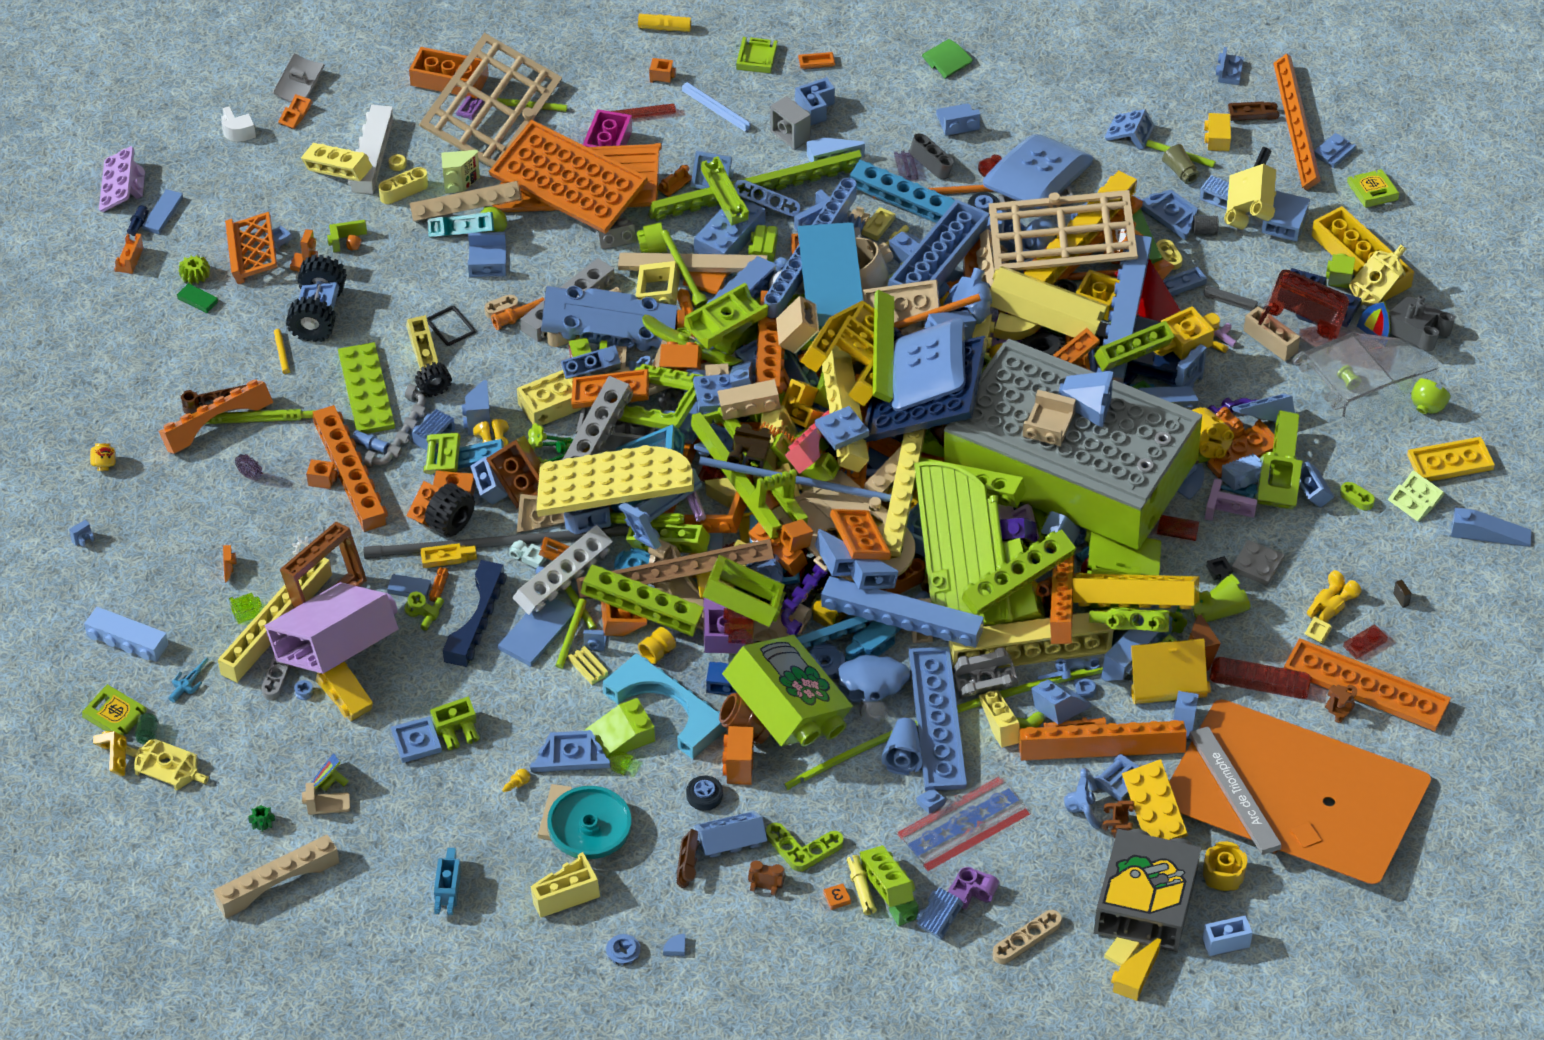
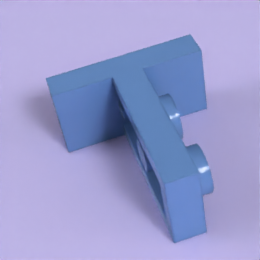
(808, 216)

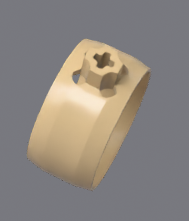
(873, 263)

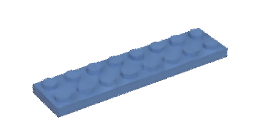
(937, 718)

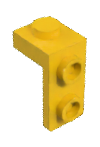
(117, 746)

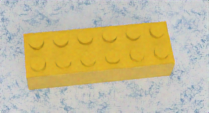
(1344, 234)
(1135, 589)

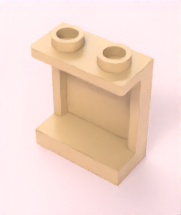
(1049, 418)

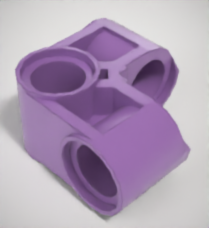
(980, 886)

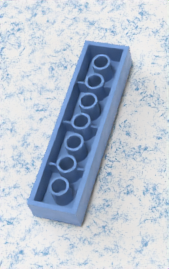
(943, 246)

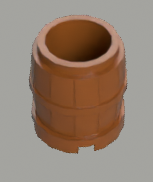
(737, 713)

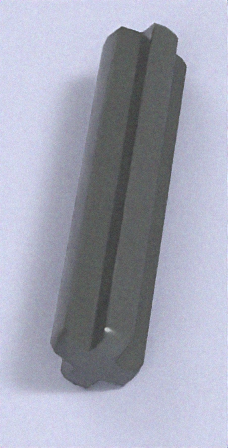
(1230, 298)

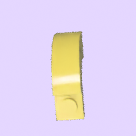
(1014, 327)

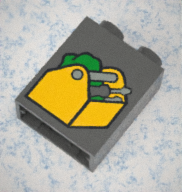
(1147, 889)

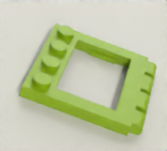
(655, 417)

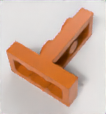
(308, 249)

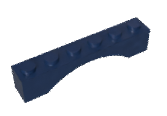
(461, 644)

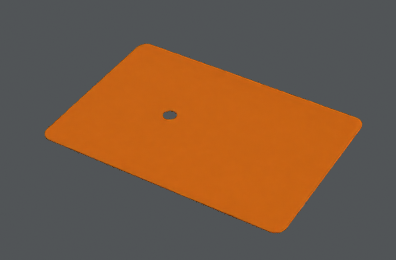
(1290, 776)

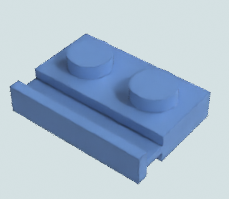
(1334, 150)

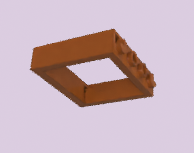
(313, 553)

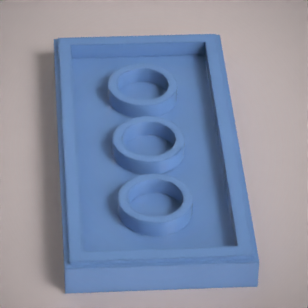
(537, 631)

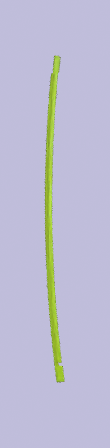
(960, 708)

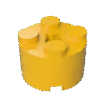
(1224, 866)

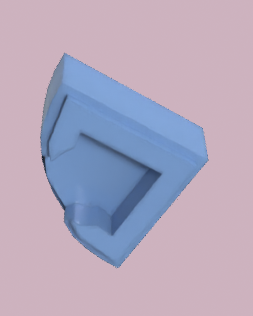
(675, 946)

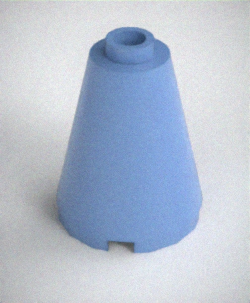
(903, 748)

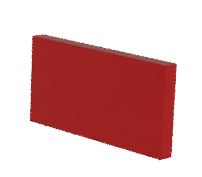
(1156, 299)

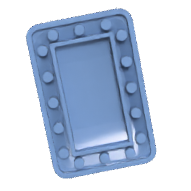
(1037, 169)
(929, 364)

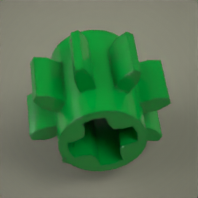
(261, 818)

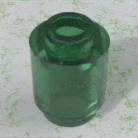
(146, 728)

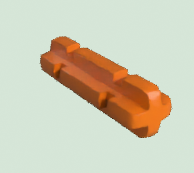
(438, 584)

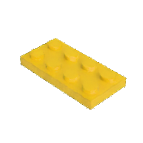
(1451, 459)
(1155, 801)

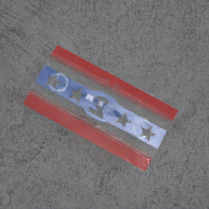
(964, 823)

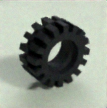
(436, 386)

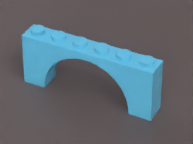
(642, 677)

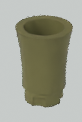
(1181, 164)

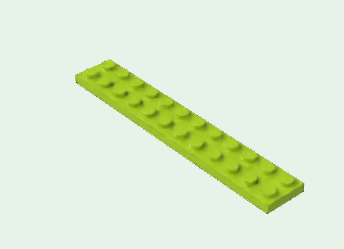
(777, 179)

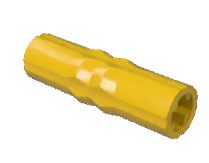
(664, 22)

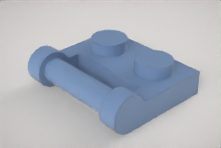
(1117, 786)

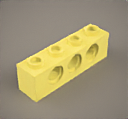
(336, 161)

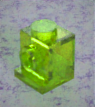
(245, 607)

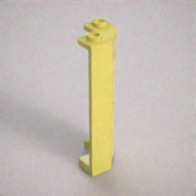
(1045, 303)

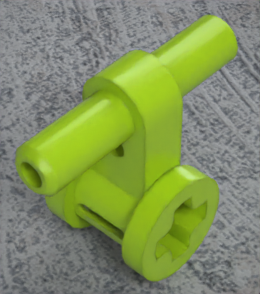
(422, 608)

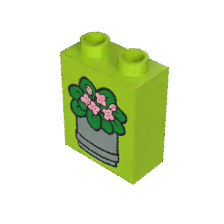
(788, 691)

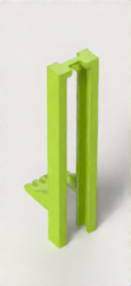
(780, 485)

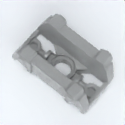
(984, 665)

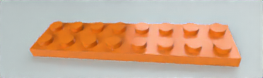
(1373, 685)

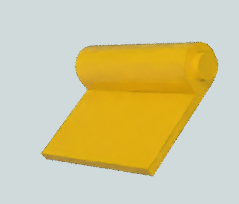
(1168, 668)

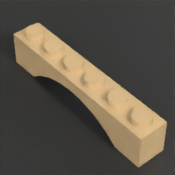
(466, 201)
(241, 892)

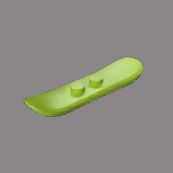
(669, 334)

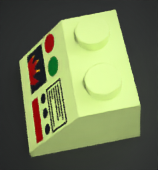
(460, 170)

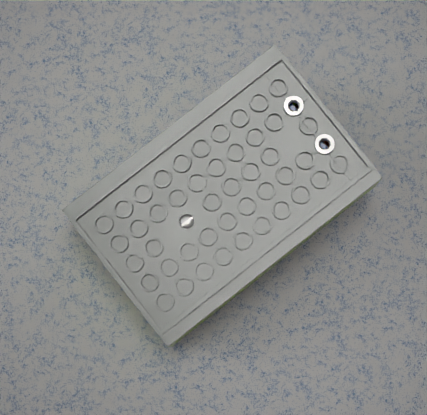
(1100, 477)

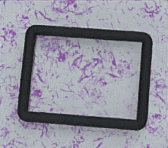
(463, 319)

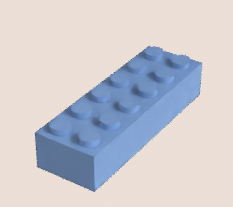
(756, 276)

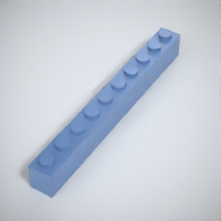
(1128, 299)

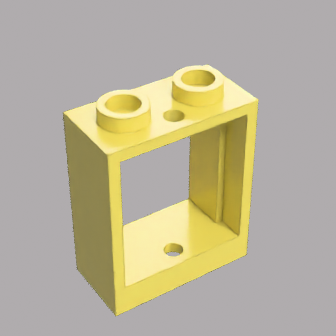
(659, 272)

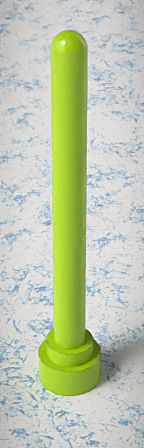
(698, 298)

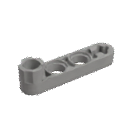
(279, 682)

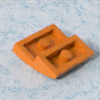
(709, 281)

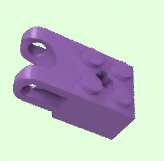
(714, 636)

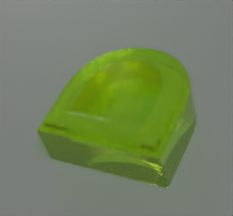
(620, 762)

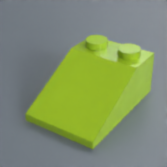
(623, 728)

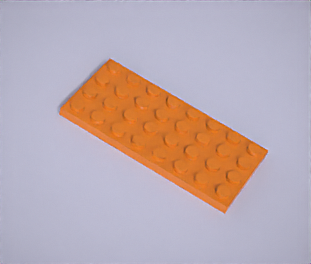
(569, 176)

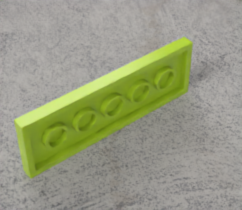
(366, 388)

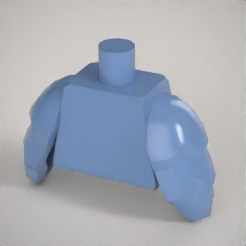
(971, 286)

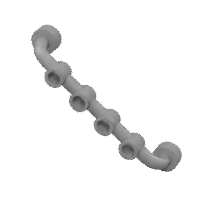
(402, 436)

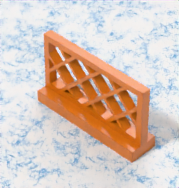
(238, 249)

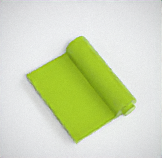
(1115, 555)

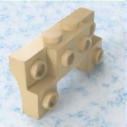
(985, 256)

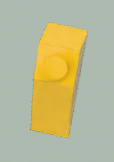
(1135, 971)

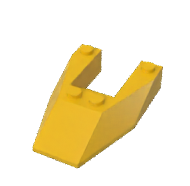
(853, 333)

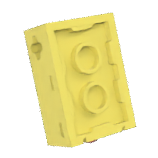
(547, 398)

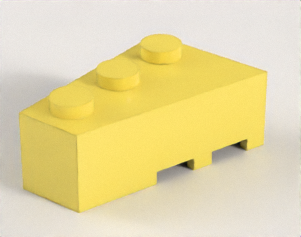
(566, 888)

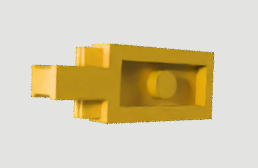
(447, 555)

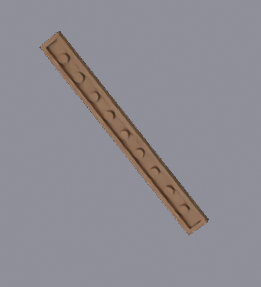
(694, 563)

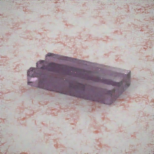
(903, 155)

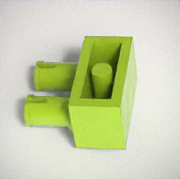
(453, 717)

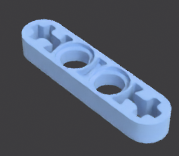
(765, 200)

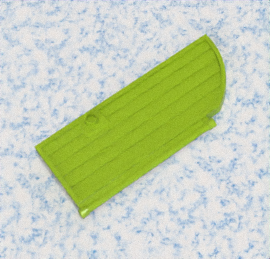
(959, 535)

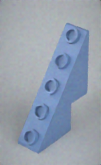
(865, 572)

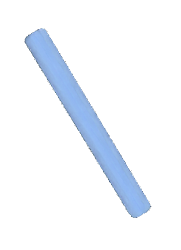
(717, 107)

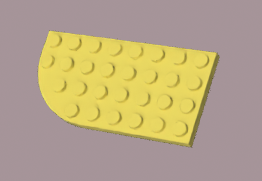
(612, 479)

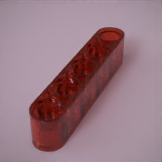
(1260, 677)

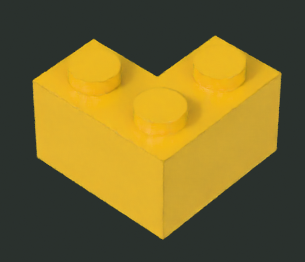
(799, 403)

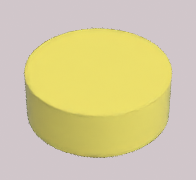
(397, 162)

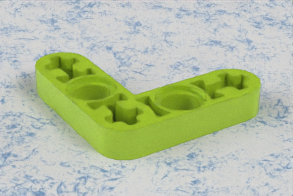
(802, 853)

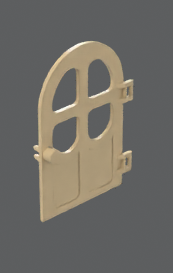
(818, 505)

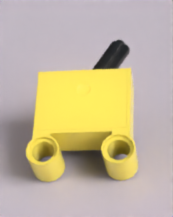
(1251, 192)

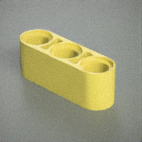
(403, 185)

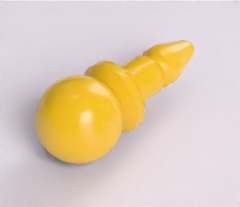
(518, 779)

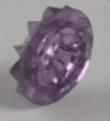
(248, 467)

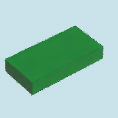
(197, 298)

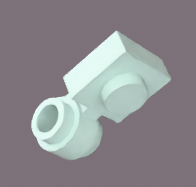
(528, 555)

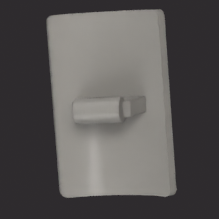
(298, 78)

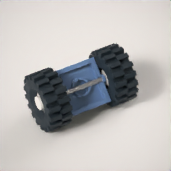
(320, 285)

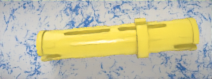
(858, 877)

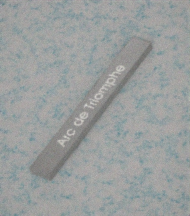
(1235, 790)

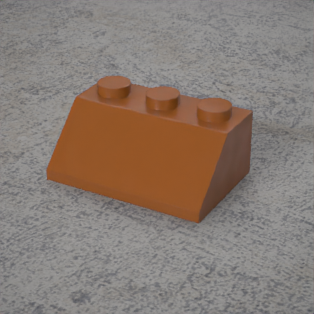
(517, 469)

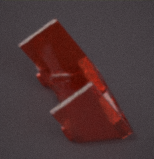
(1308, 300)

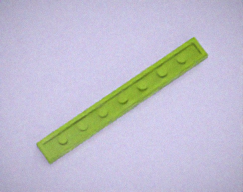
(883, 346)

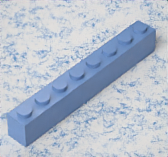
(903, 612)

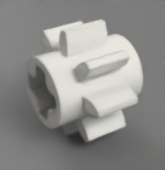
(305, 542)

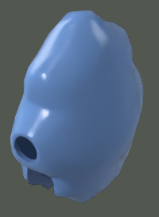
(871, 677)

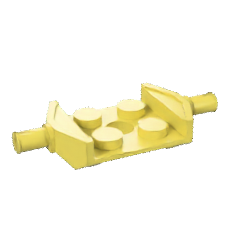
(1390, 271)
(177, 772)

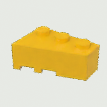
(345, 691)

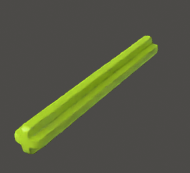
(665, 518)

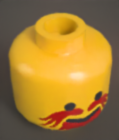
(102, 456)

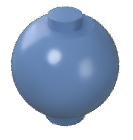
(1039, 243)

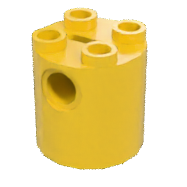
(1214, 436)

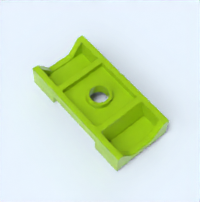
(709, 323)

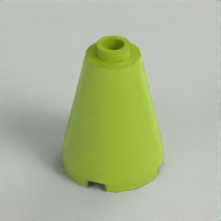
(1228, 600)

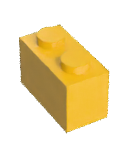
(1218, 132)

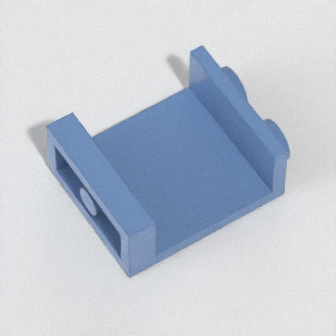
(487, 254)

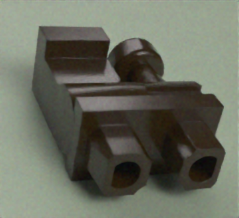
(753, 443)

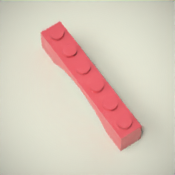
(805, 448)

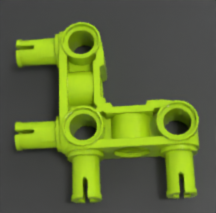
(1127, 617)

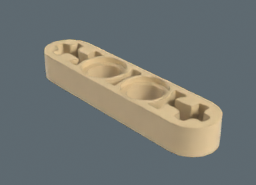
(1024, 934)

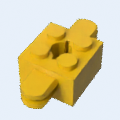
(1190, 331)

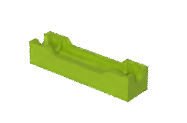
(724, 191)

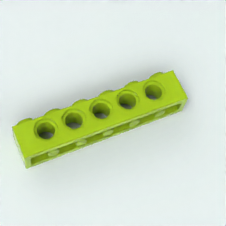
(1007, 487)
(642, 600)
(980, 603)

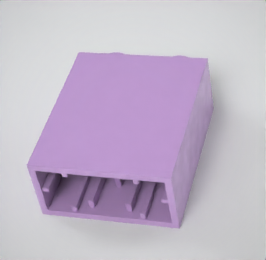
(332, 627)

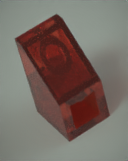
(738, 627)

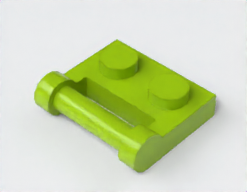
(447, 452)

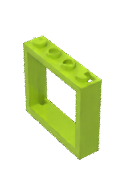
(750, 581)

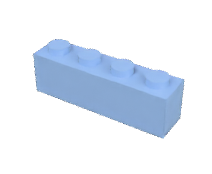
(126, 634)

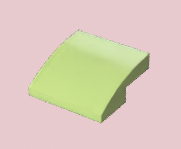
(1416, 496)

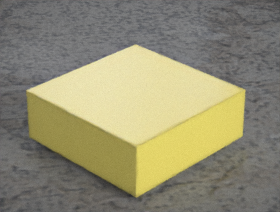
(1318, 630)

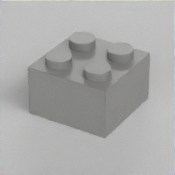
(790, 122)

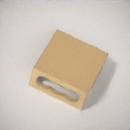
(797, 324)

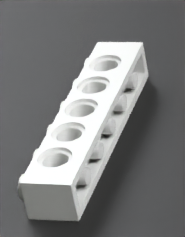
(593, 539)

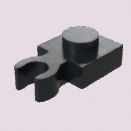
(1219, 568)

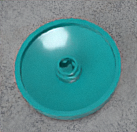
(589, 822)

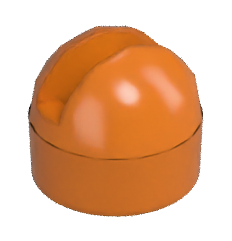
(353, 242)

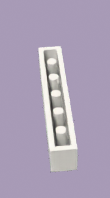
(373, 144)

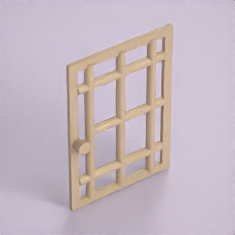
(528, 113)
(1062, 230)

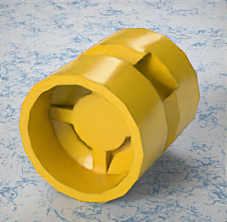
(657, 645)

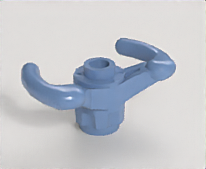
(1082, 798)

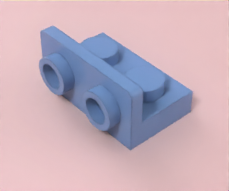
(1229, 68)

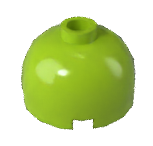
(1428, 397)

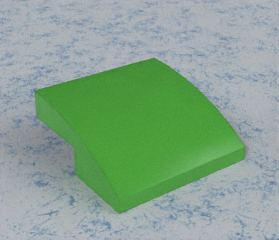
(947, 58)

